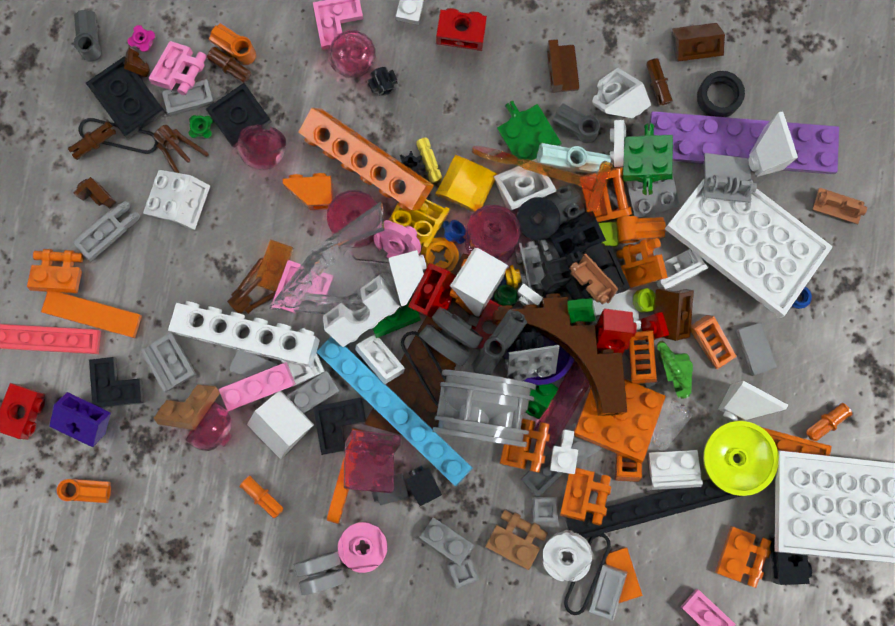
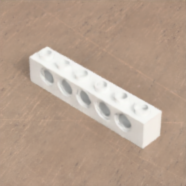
(186, 314)

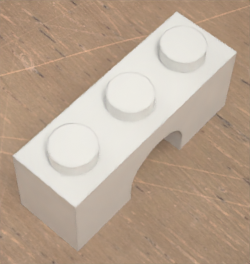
(347, 324)

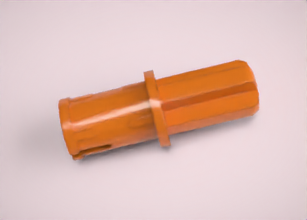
(829, 422)
(261, 497)

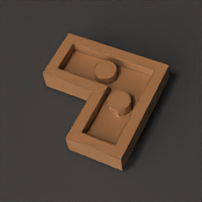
(187, 413)

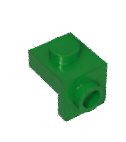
(542, 398)

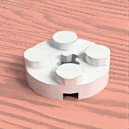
(568, 542)

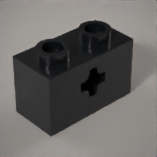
(578, 234)
(423, 485)
(787, 572)

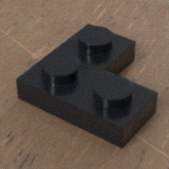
(106, 388)
(330, 422)

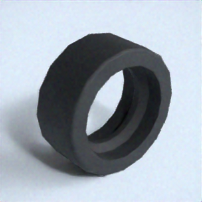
(729, 79)

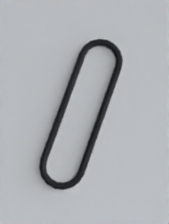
(118, 145)
(415, 367)
(594, 581)

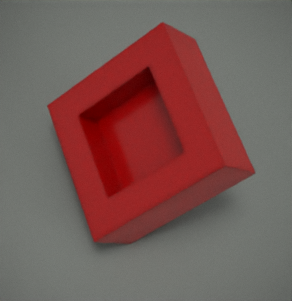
(656, 324)

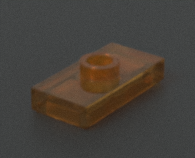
(273, 265)

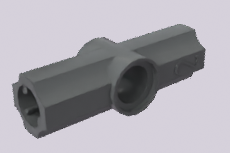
(504, 334)

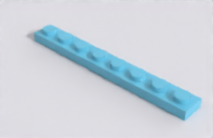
(395, 411)

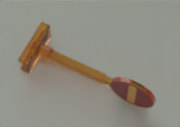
(594, 184)

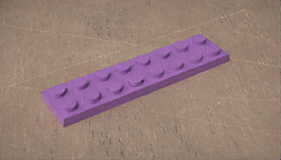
(736, 137)

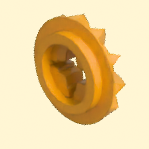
(451, 253)

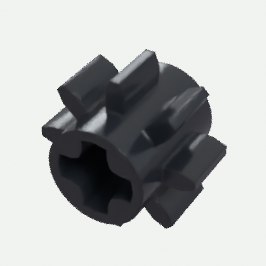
(382, 81)
(412, 159)
(528, 339)

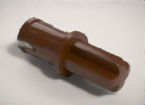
(228, 64)
(659, 82)

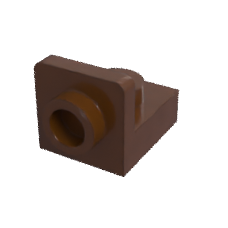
(92, 188)

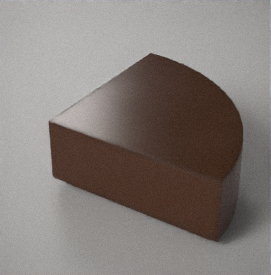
(135, 63)

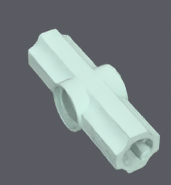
(559, 158)

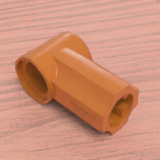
(232, 44)
(633, 229)
(85, 490)

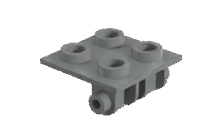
(728, 178)
(662, 199)
(532, 363)

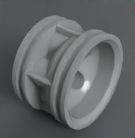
(483, 407)

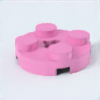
(397, 239)
(354, 558)

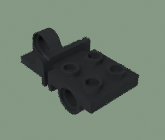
(559, 274)

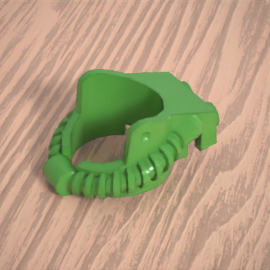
(678, 369)

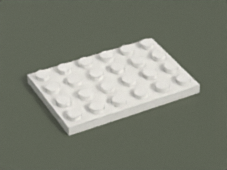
(752, 245)
(835, 507)

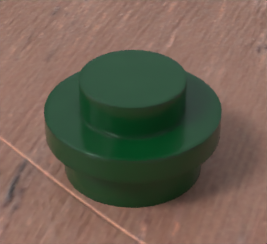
(506, 295)

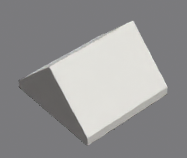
(521, 185)
(478, 280)
(279, 424)

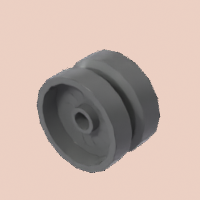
(452, 334)

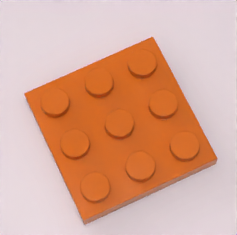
(625, 433)

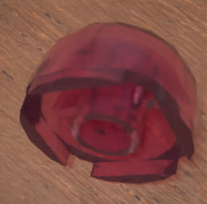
(352, 53)
(261, 147)
(212, 429)

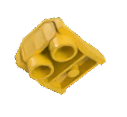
(466, 183)
(424, 221)

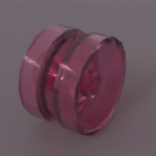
(347, 206)
(493, 231)

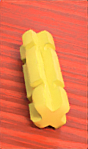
(429, 160)

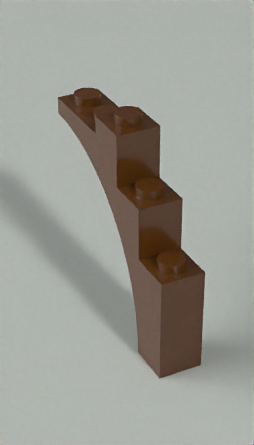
(601, 370)

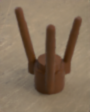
(168, 140)
(241, 300)

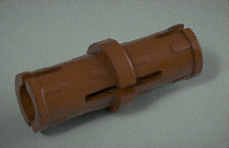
(92, 140)

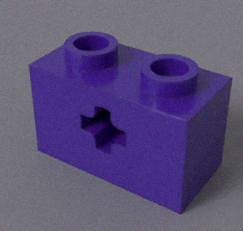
(79, 419)

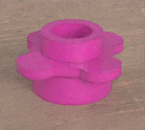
(146, 43)

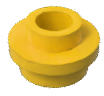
(512, 277)

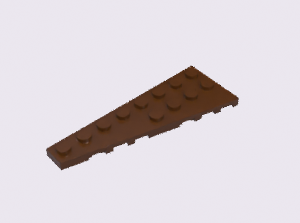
(408, 384)

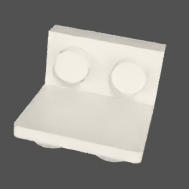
(177, 198)

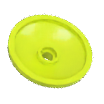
(757, 458)

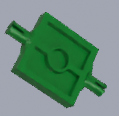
(527, 131)
(648, 158)

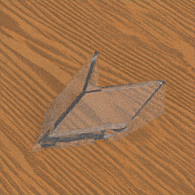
(333, 272)

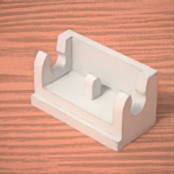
(681, 268)

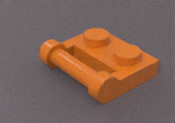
(605, 211)

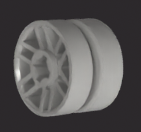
(319, 573)

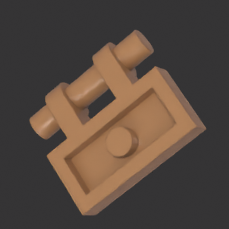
(512, 546)

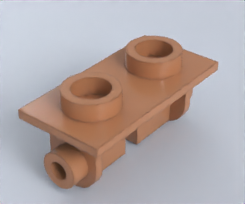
(839, 206)
(600, 286)

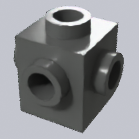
(568, 202)

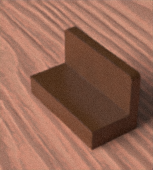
(699, 41)
(562, 67)
(676, 310)

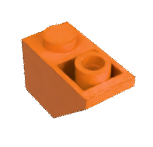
(313, 191)

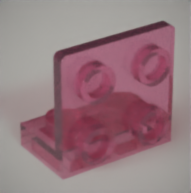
(370, 461)

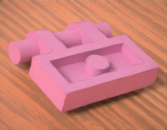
(172, 63)

